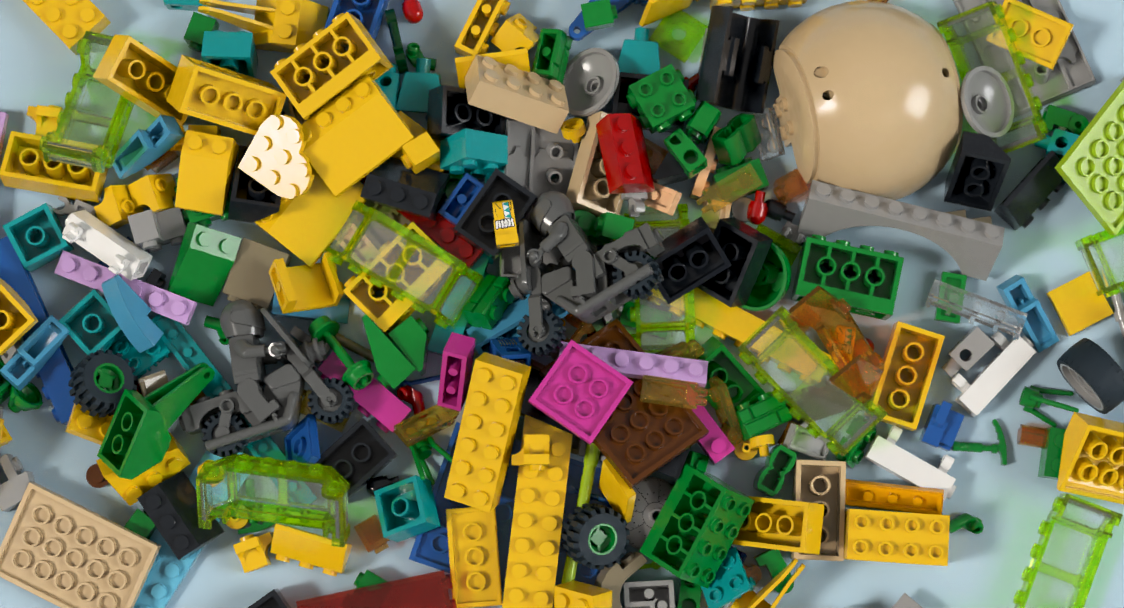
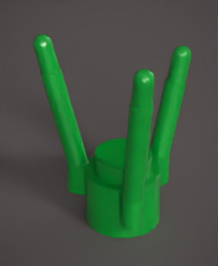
(1032, 398)
(422, 451)

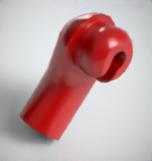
(413, 397)

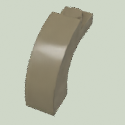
(615, 576)

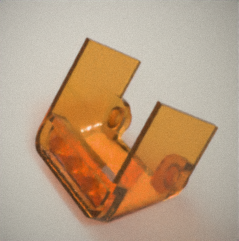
(857, 362)

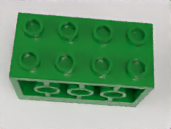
(864, 297)
(697, 526)

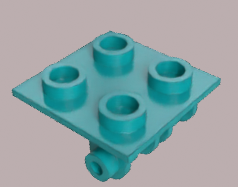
(143, 360)
(729, 582)

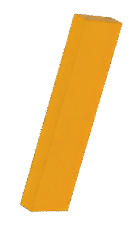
(894, 497)

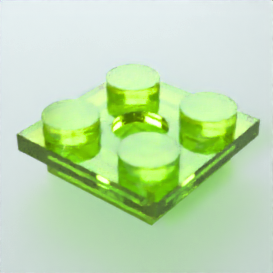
(683, 48)

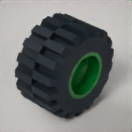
(101, 382)
(595, 536)

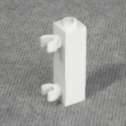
(106, 245)
(994, 375)
(908, 466)

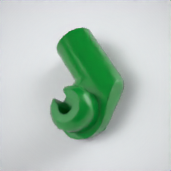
(413, 52)
(214, 323)
(966, 522)

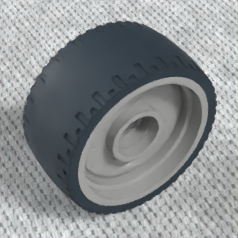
(1093, 375)

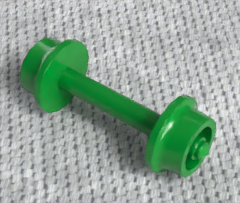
(357, 374)

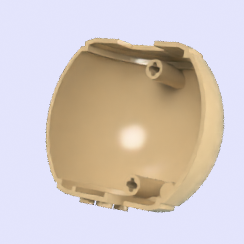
(868, 98)

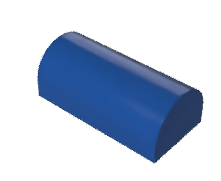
(461, 198)

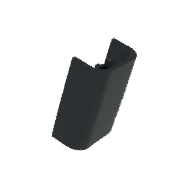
(737, 60)

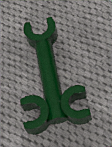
(396, 41)

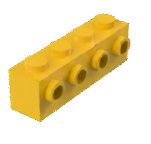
(480, 26)

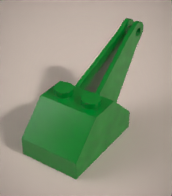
(141, 424)

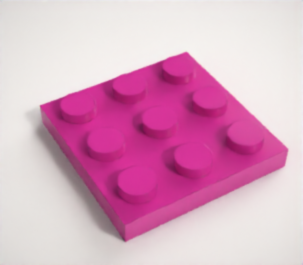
(580, 392)

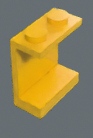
(306, 287)

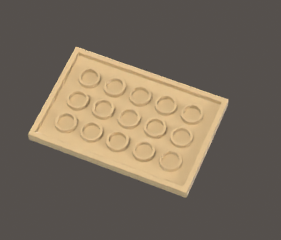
(73, 554)

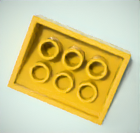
(353, 135)
(311, 220)
(1093, 458)

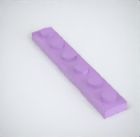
(158, 299)
(636, 364)

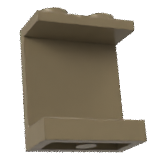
(250, 274)

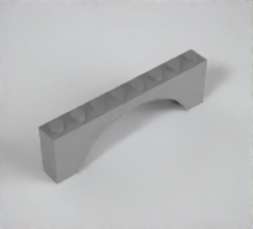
(968, 241)

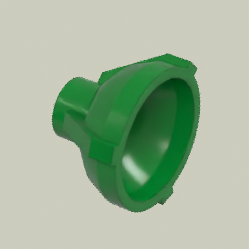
(26, 399)

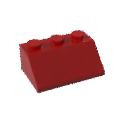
(624, 154)

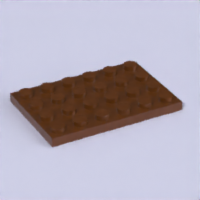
(640, 434)

